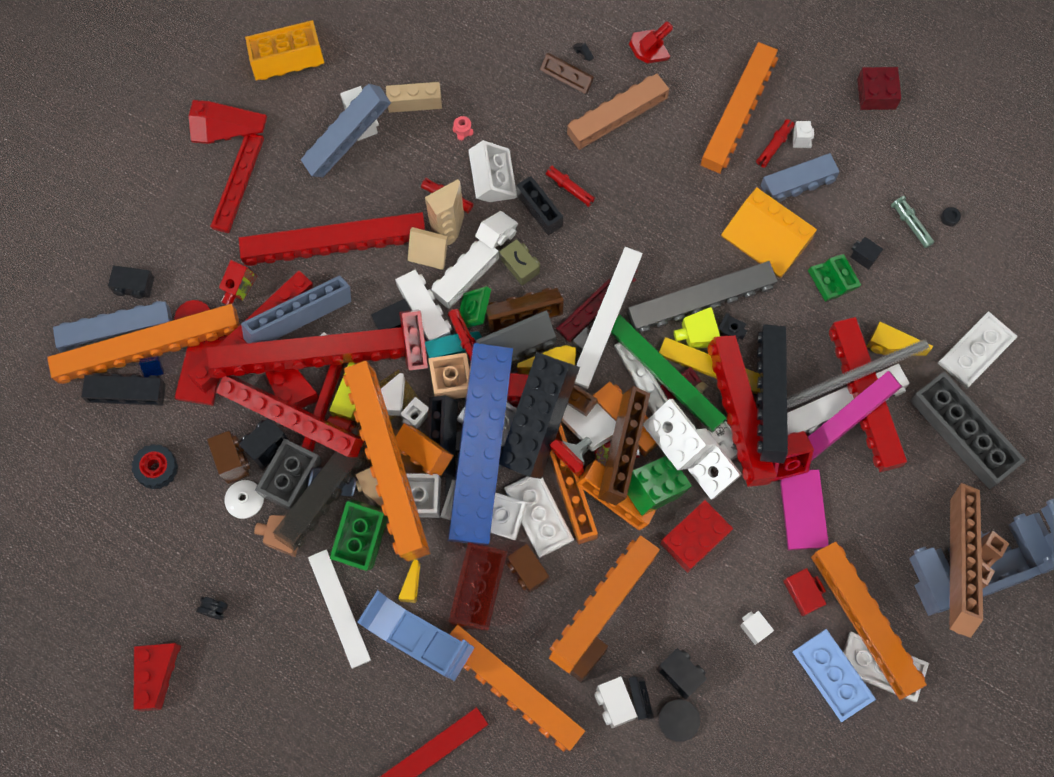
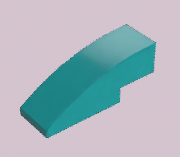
(447, 345)

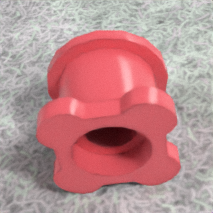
(462, 127)

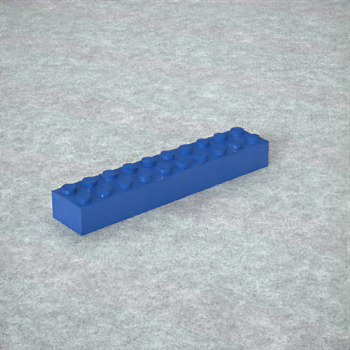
(480, 444)

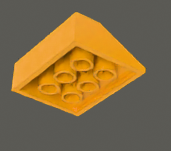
(284, 50)
(769, 232)

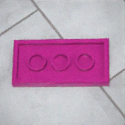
(804, 511)

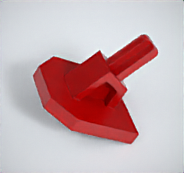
(649, 44)

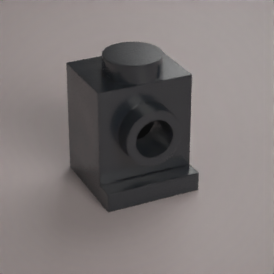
(727, 323)

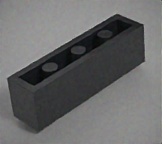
(123, 390)
(443, 427)

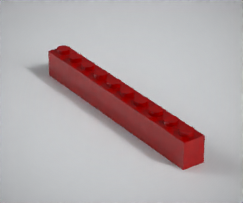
(329, 239)
(305, 352)

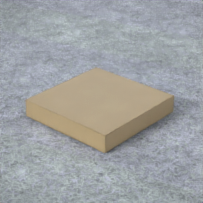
(427, 248)

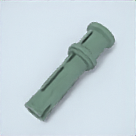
(908, 215)

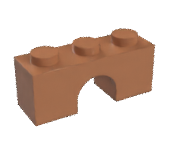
(992, 549)

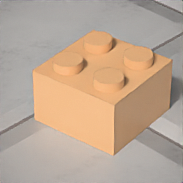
(449, 375)

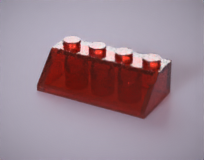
(477, 587)

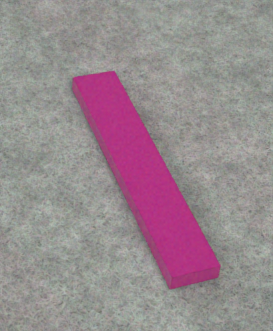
(853, 412)

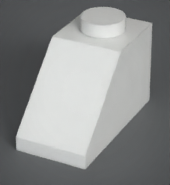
(394, 394)

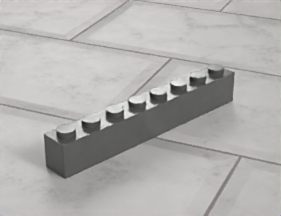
(702, 296)

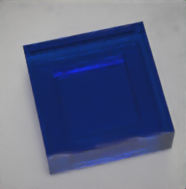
(151, 366)

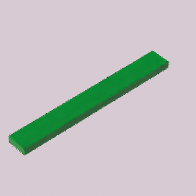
(667, 375)

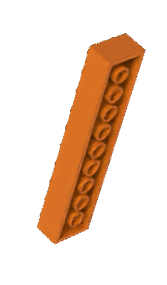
(386, 462)

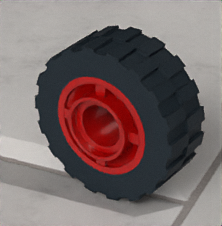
(146, 458)

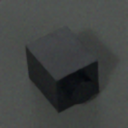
(866, 252)

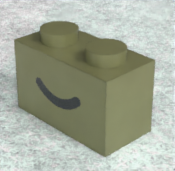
(520, 262)

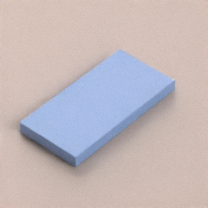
(834, 675)

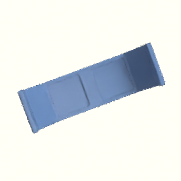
(415, 636)

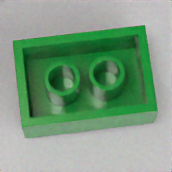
(656, 485)
(359, 535)

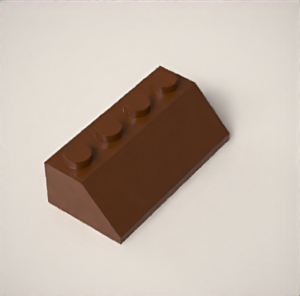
(514, 309)

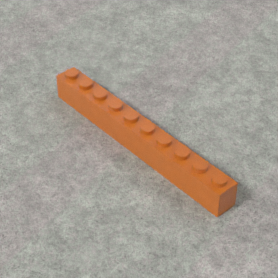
(143, 344)

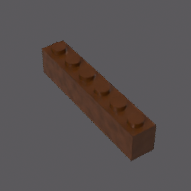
(624, 446)

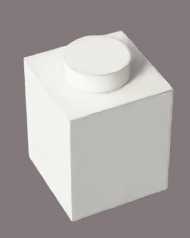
(756, 627)

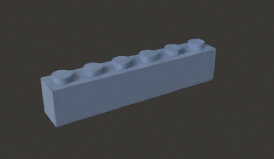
(345, 130)
(297, 311)
(104, 326)

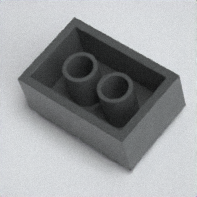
(288, 474)

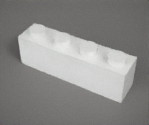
(464, 273)
(419, 298)

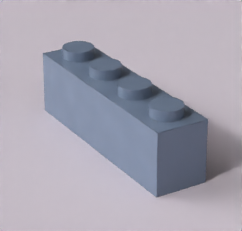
(800, 178)

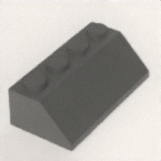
(524, 337)

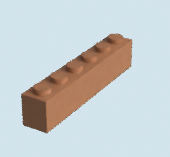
(617, 111)

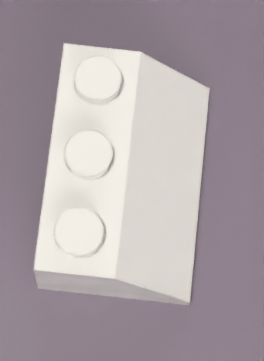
(492, 172)

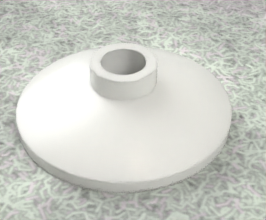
(247, 507)

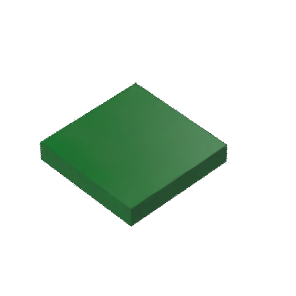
(474, 306)

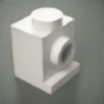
(802, 134)
(415, 407)

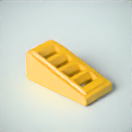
(410, 587)

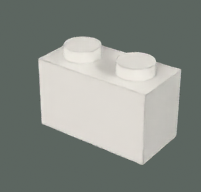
(496, 229)

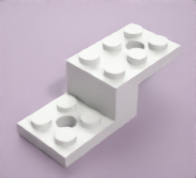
(692, 449)

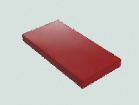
(186, 389)

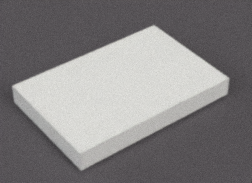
(597, 425)

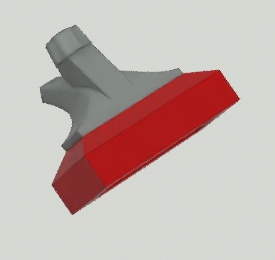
(571, 454)

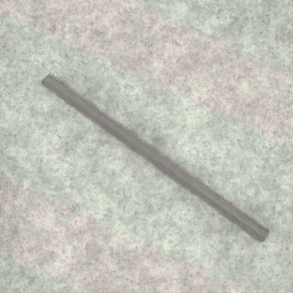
(835, 382)

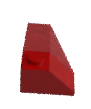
(217, 121)

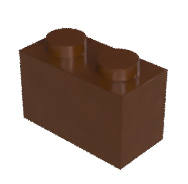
(527, 568)

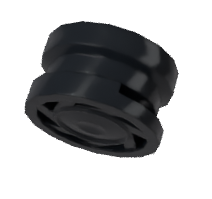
(212, 608)

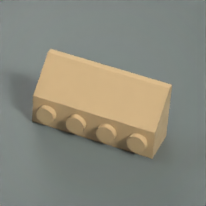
(446, 211)

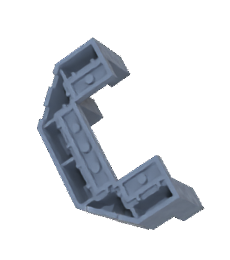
(1018, 565)

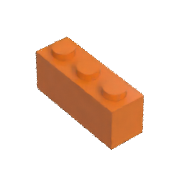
(422, 450)

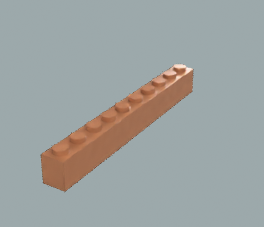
(965, 561)

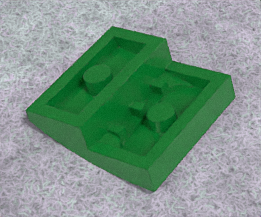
(834, 277)

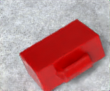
(805, 591)

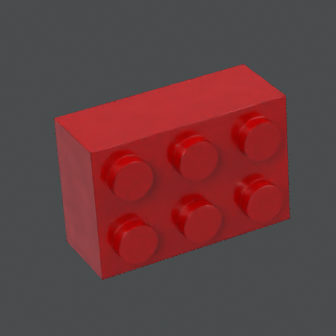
(696, 536)

